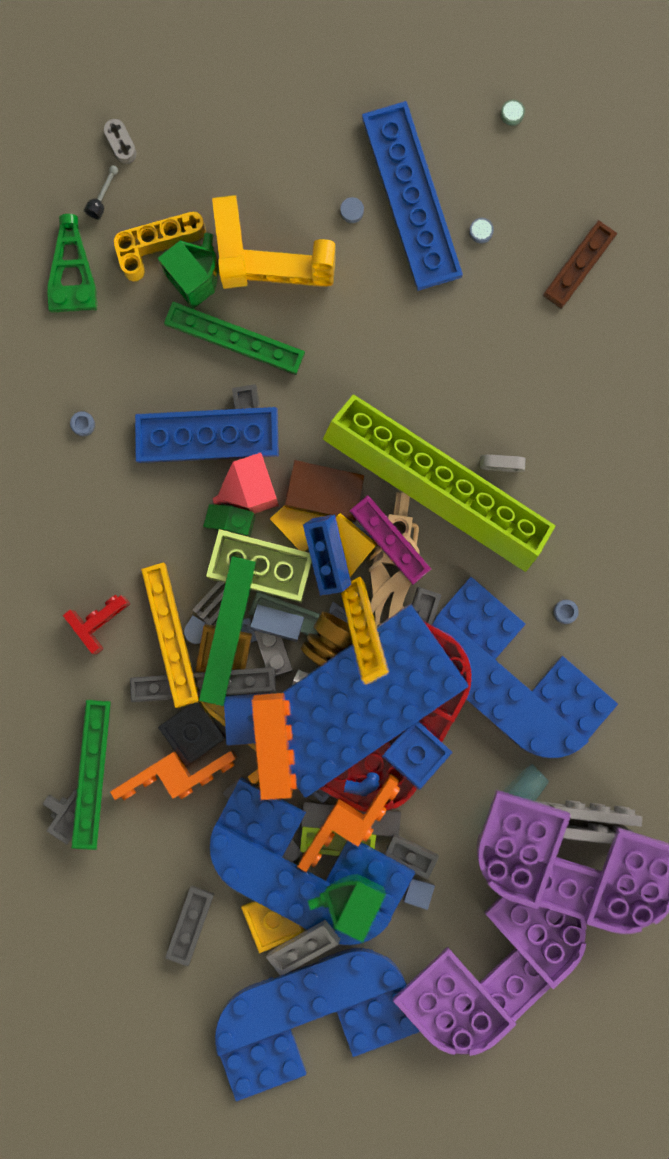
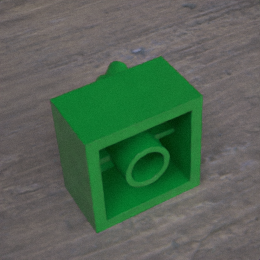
(192, 269)
(352, 904)

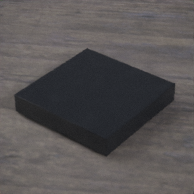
(192, 732)

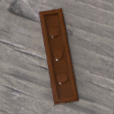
(580, 264)

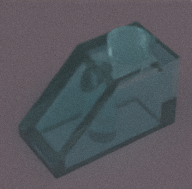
(528, 784)

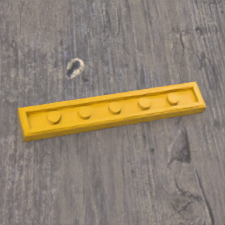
(364, 632)
(170, 635)

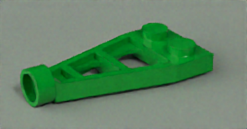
(70, 297)

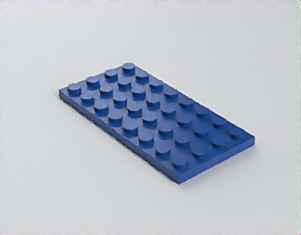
(344, 720)

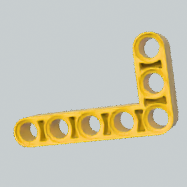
(293, 268)

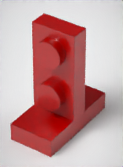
(94, 621)

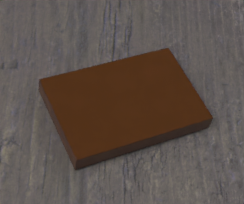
(323, 490)

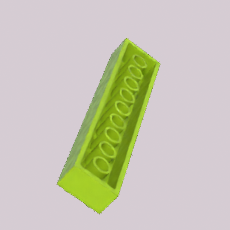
(439, 482)

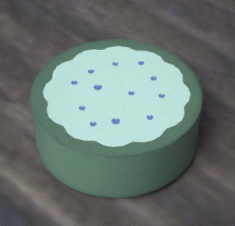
(512, 112)

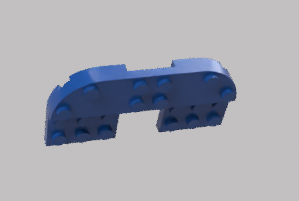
(549, 719)
(249, 853)
(258, 1021)

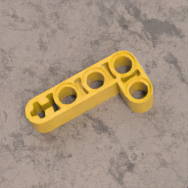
(160, 242)
(229, 242)

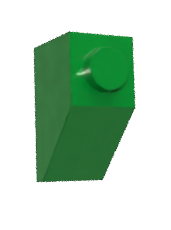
(229, 519)

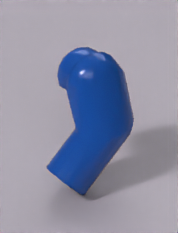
(365, 787)

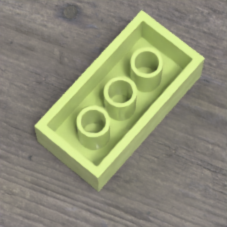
(278, 568)

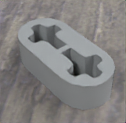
(116, 143)
(502, 463)

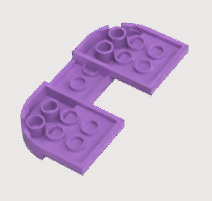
(521, 865)
(473, 1015)

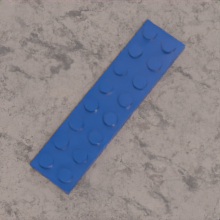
(412, 196)

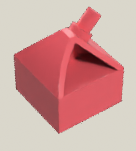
(248, 486)

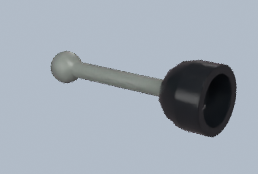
(94, 207)

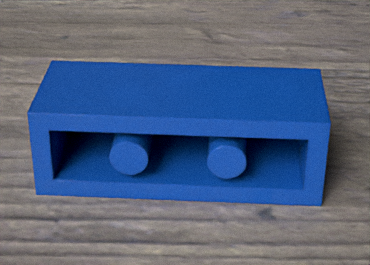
(327, 554)

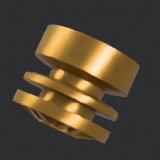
(333, 639)

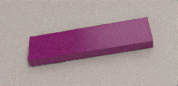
(390, 540)

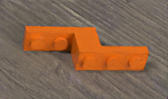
(174, 776)
(349, 823)

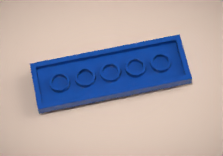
(206, 435)

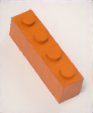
(272, 746)

